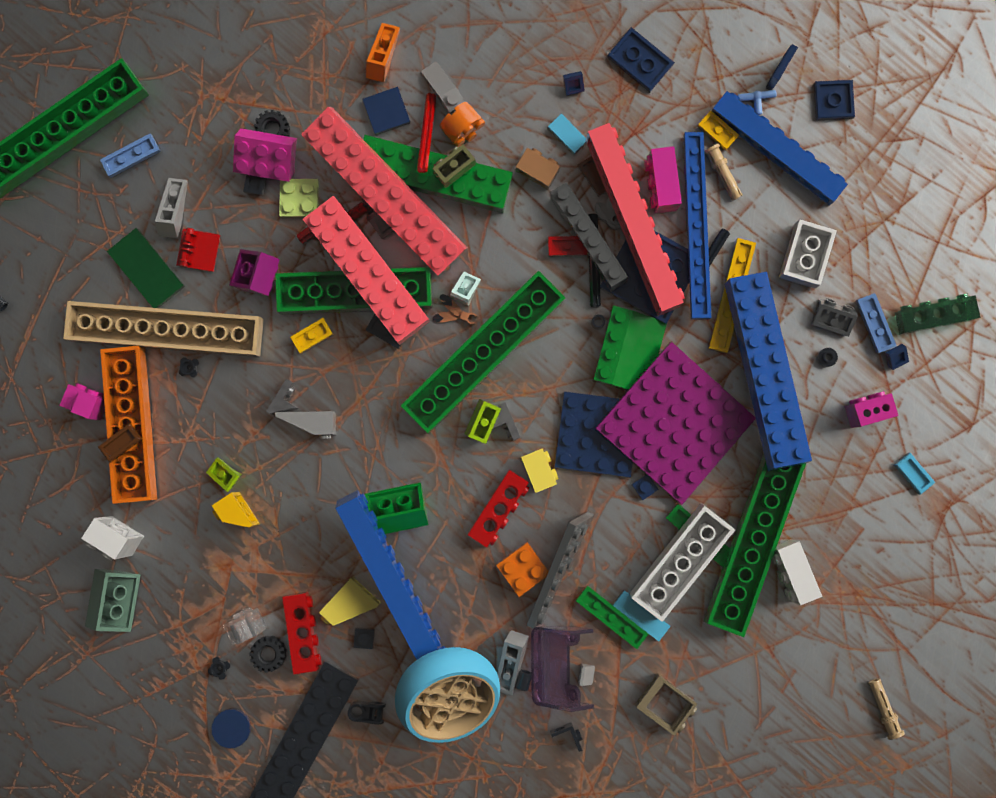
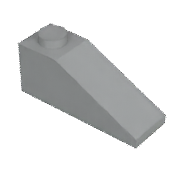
(442, 87)
(171, 208)
(317, 423)
(511, 661)

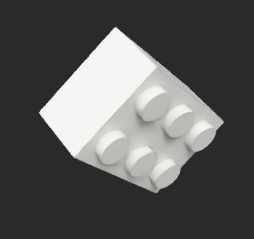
(807, 254)
(112, 537)
(795, 573)

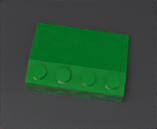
(628, 347)

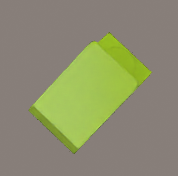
(223, 474)

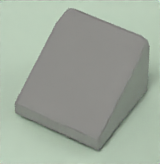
(586, 674)

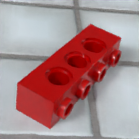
(478, 531)
(301, 663)

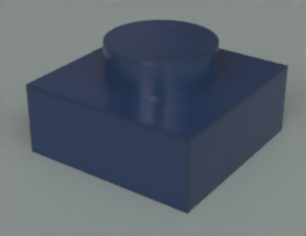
(573, 83)
(897, 356)
(644, 487)

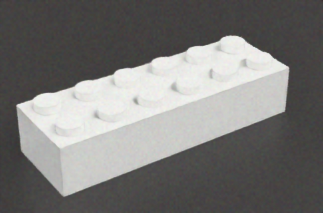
(681, 562)

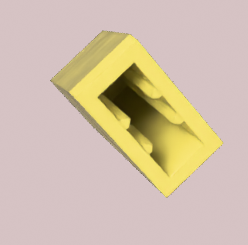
(348, 602)

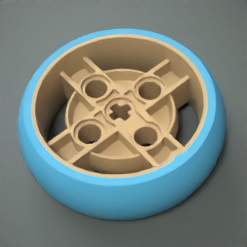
(447, 694)

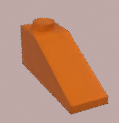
(382, 52)

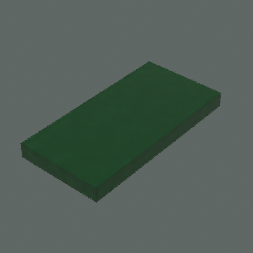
(145, 268)

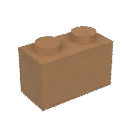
(537, 168)

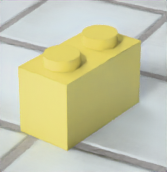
(539, 470)

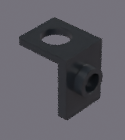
(575, 733)

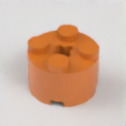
(462, 124)

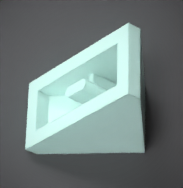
(465, 288)

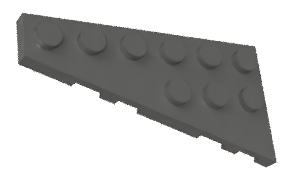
(562, 561)

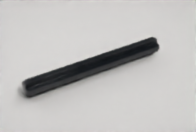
(594, 276)

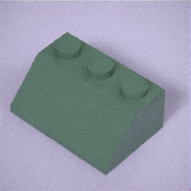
(112, 600)

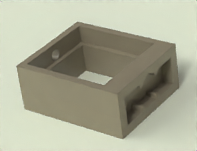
(649, 693)

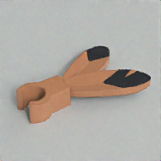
(454, 312)

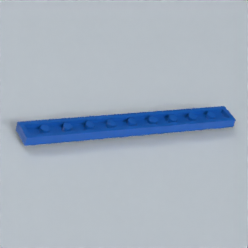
(697, 226)

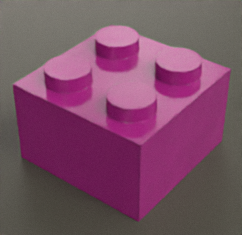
(254, 272)

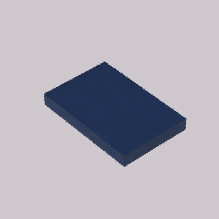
(640, 59)

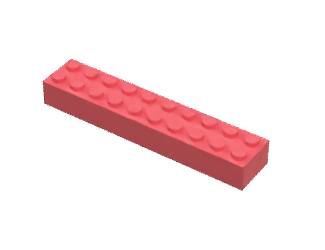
(384, 190)
(634, 220)

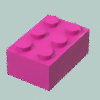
(264, 155)
(663, 180)

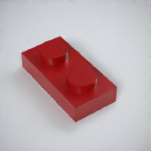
(565, 246)

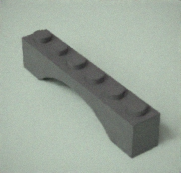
(595, 245)

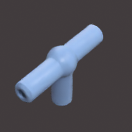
(757, 96)

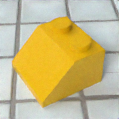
(235, 511)

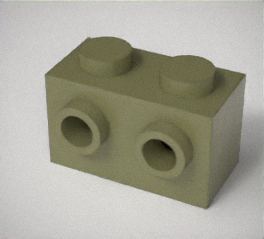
(454, 165)

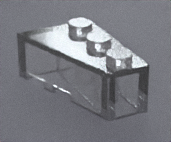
(245, 625)

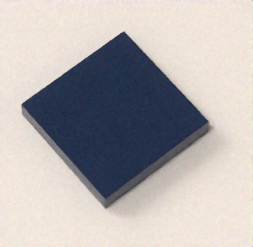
(781, 67)
(834, 100)
(386, 111)

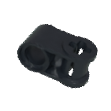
(368, 712)

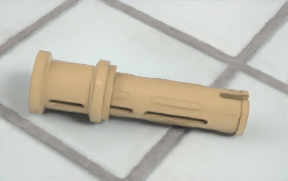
(719, 163)
(888, 718)

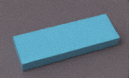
(641, 616)

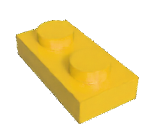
(718, 130)
(311, 335)

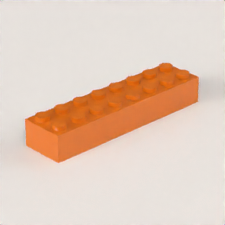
(125, 403)

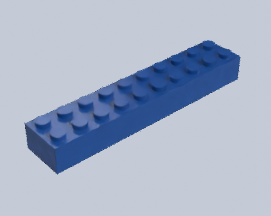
(767, 371)
(388, 574)

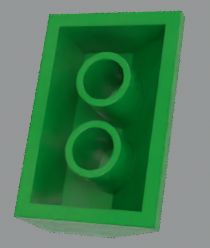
(399, 508)

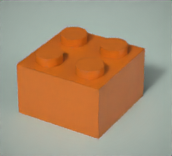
(522, 569)

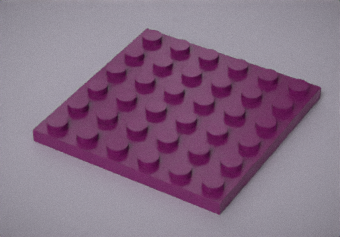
(675, 423)

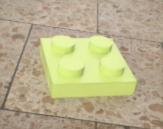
(298, 197)

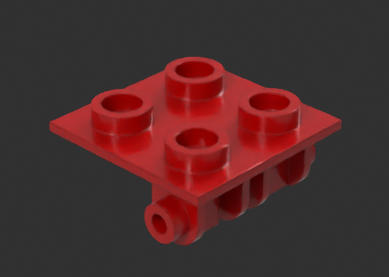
(198, 250)

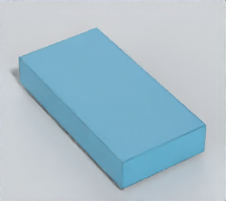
(567, 133)
(914, 473)

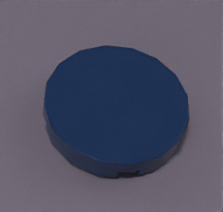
(231, 728)

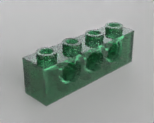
(967, 308)

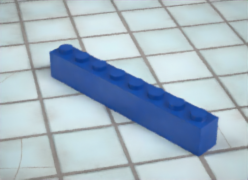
(779, 148)

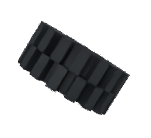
(272, 117)
(259, 662)

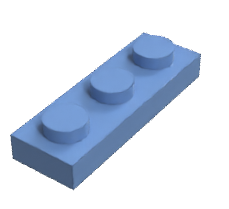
(130, 155)
(876, 323)

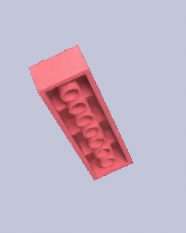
(366, 270)

